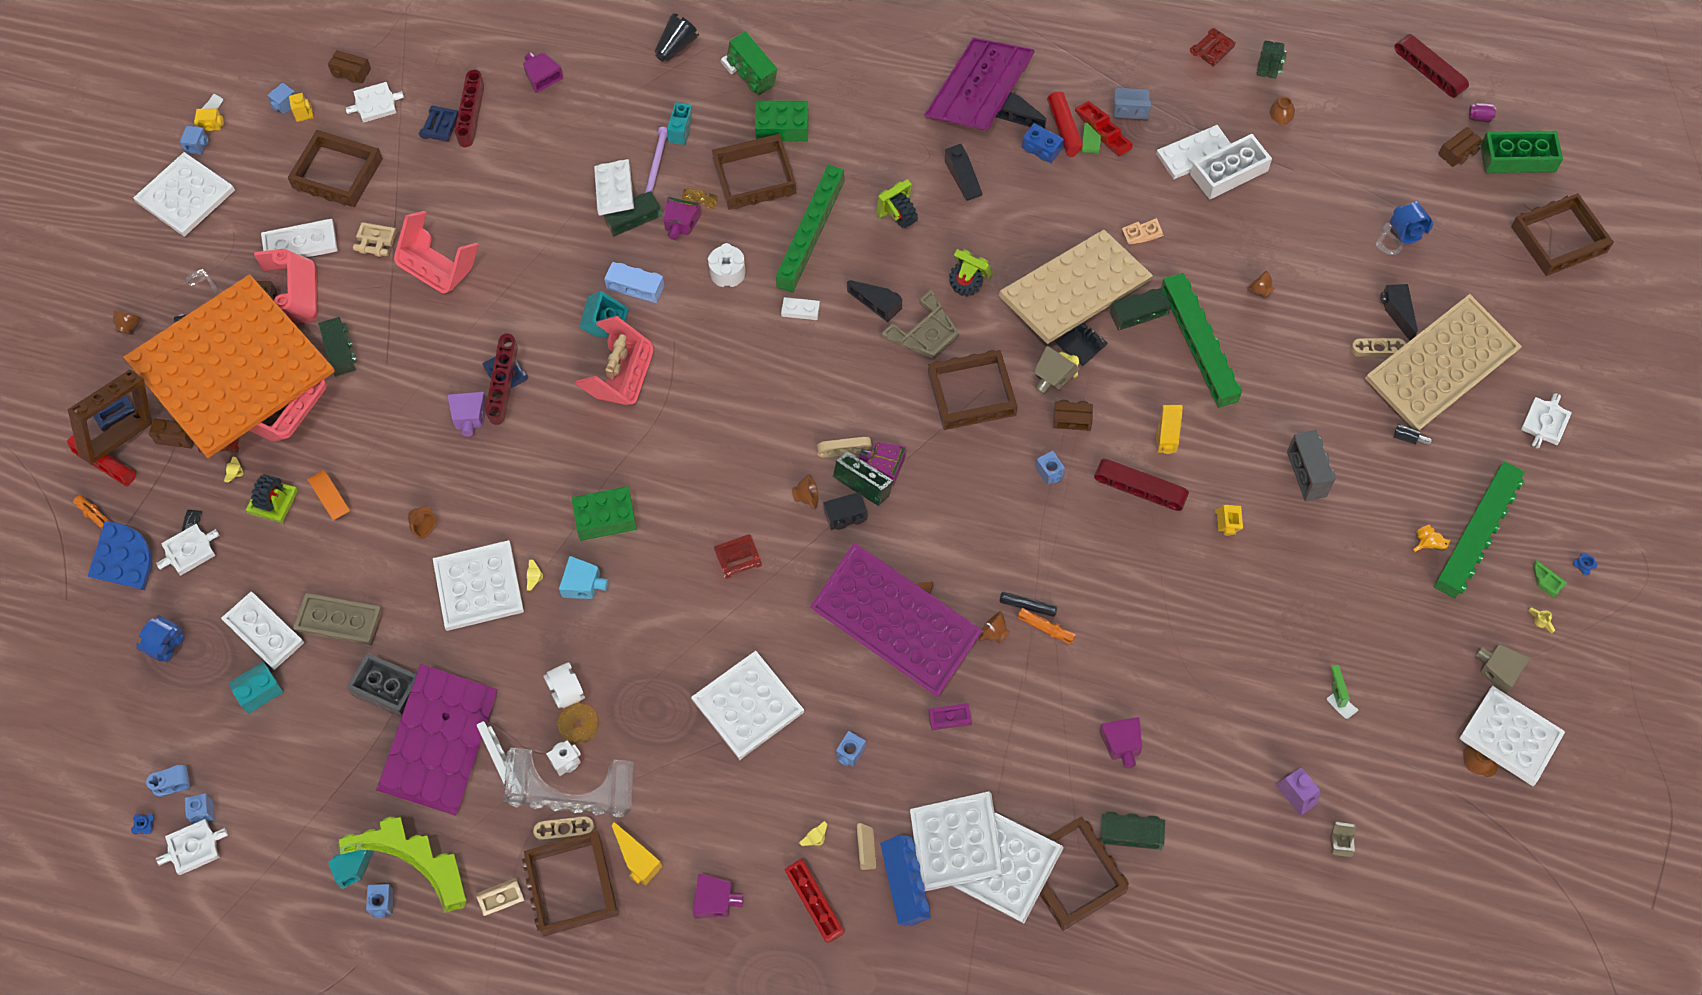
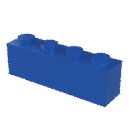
(905, 880)

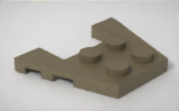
(930, 335)

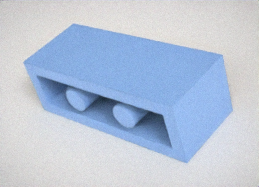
(634, 282)

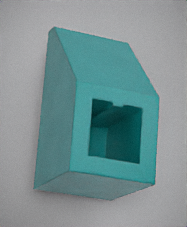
(679, 123)
(349, 867)

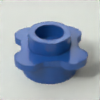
(1589, 560)
(146, 828)

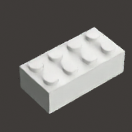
(1230, 166)

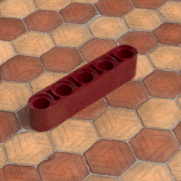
(1431, 65)
(469, 108)
(501, 370)
(1141, 484)

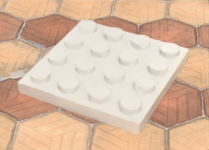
(184, 194)
(478, 585)
(747, 705)
(1512, 735)
(957, 841)
(1026, 867)

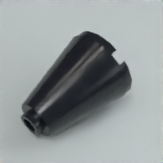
(675, 38)

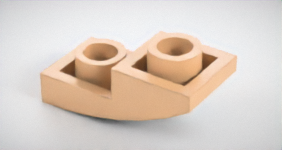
(1141, 233)

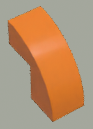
(328, 495)

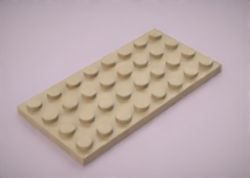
(1075, 286)
(1443, 362)

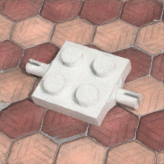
(374, 102)
(1546, 420)
(188, 549)
(192, 847)

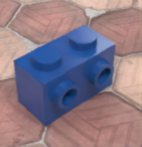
(1042, 143)

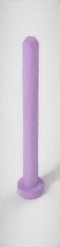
(662, 132)

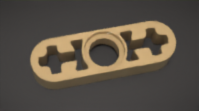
(1386, 343)
(840, 447)
(557, 823)

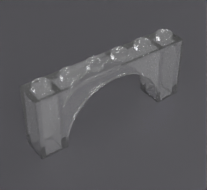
(526, 787)

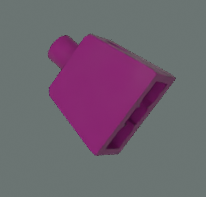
(541, 71)
(1123, 740)
(714, 898)

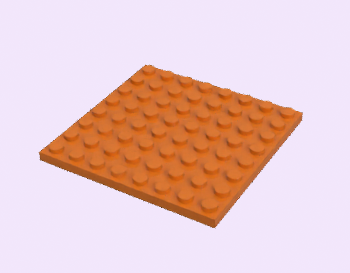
(229, 365)

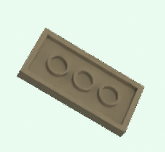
(338, 619)

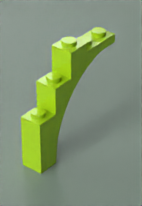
(391, 839)

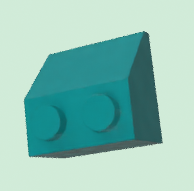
(600, 307)
(255, 687)

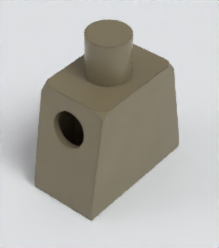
(1054, 370)
(1502, 666)

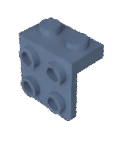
(1131, 103)

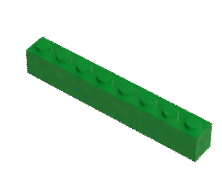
(810, 228)
(1201, 340)
(1478, 531)

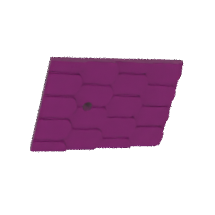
(979, 84)
(436, 740)

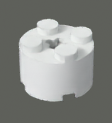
(726, 266)
(565, 686)

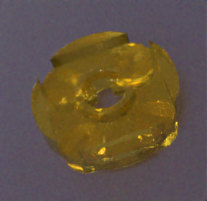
(700, 197)
(579, 734)

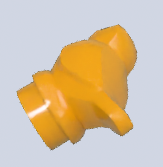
(1430, 539)

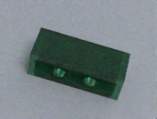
(645, 210)
(1140, 308)
(338, 346)
(862, 478)
(1132, 831)

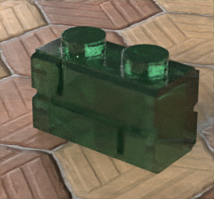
(1270, 59)

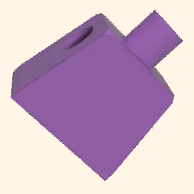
(467, 411)
(1299, 790)

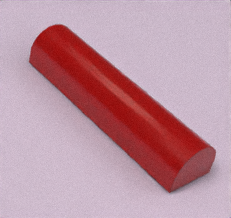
(1065, 123)
(109, 466)
(814, 901)

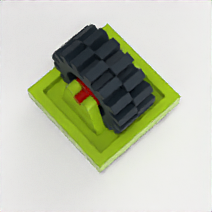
(897, 204)
(968, 273)
(271, 498)

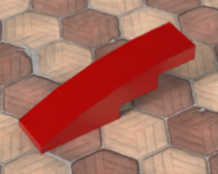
(1100, 122)

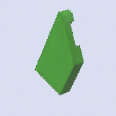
(1091, 140)
(1548, 580)
(1339, 688)

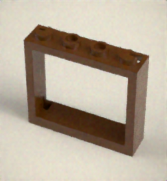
(322, 139)
(747, 150)
(1588, 220)
(975, 415)
(118, 434)
(556, 848)
(1108, 862)

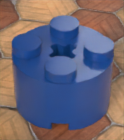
(1411, 222)
(160, 638)

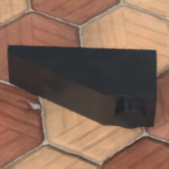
(1021, 112)
(962, 172)
(876, 298)
(1399, 307)

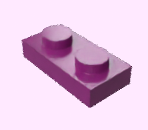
(950, 716)

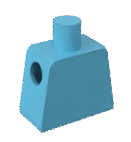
(581, 580)

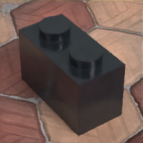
(845, 511)

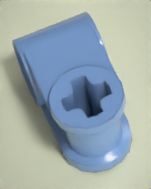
(169, 781)

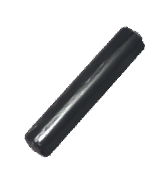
(1028, 604)

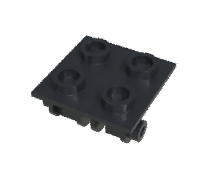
(1082, 342)

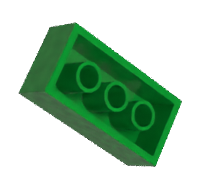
(1521, 151)

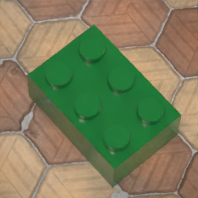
(751, 63)
(783, 118)
(604, 513)

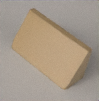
(866, 847)
(500, 896)

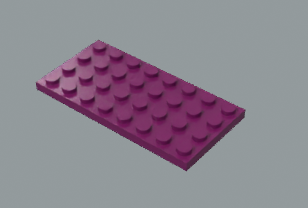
(896, 619)

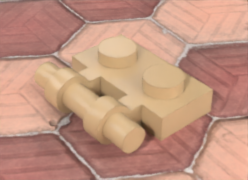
(377, 235)
(614, 359)

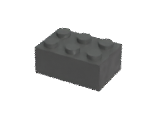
(1311, 465)
(382, 684)

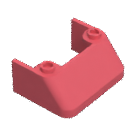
(426, 264)
(301, 300)
(626, 385)
(291, 416)

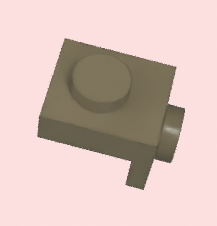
(1343, 839)

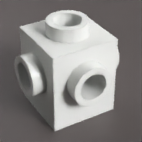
(564, 757)

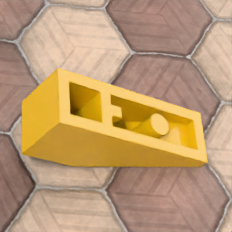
(1169, 429)
(639, 861)

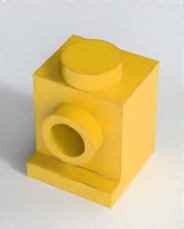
(300, 107)
(209, 119)
(1229, 519)

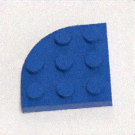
(122, 557)

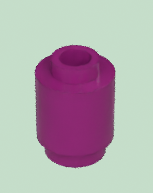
(1482, 112)

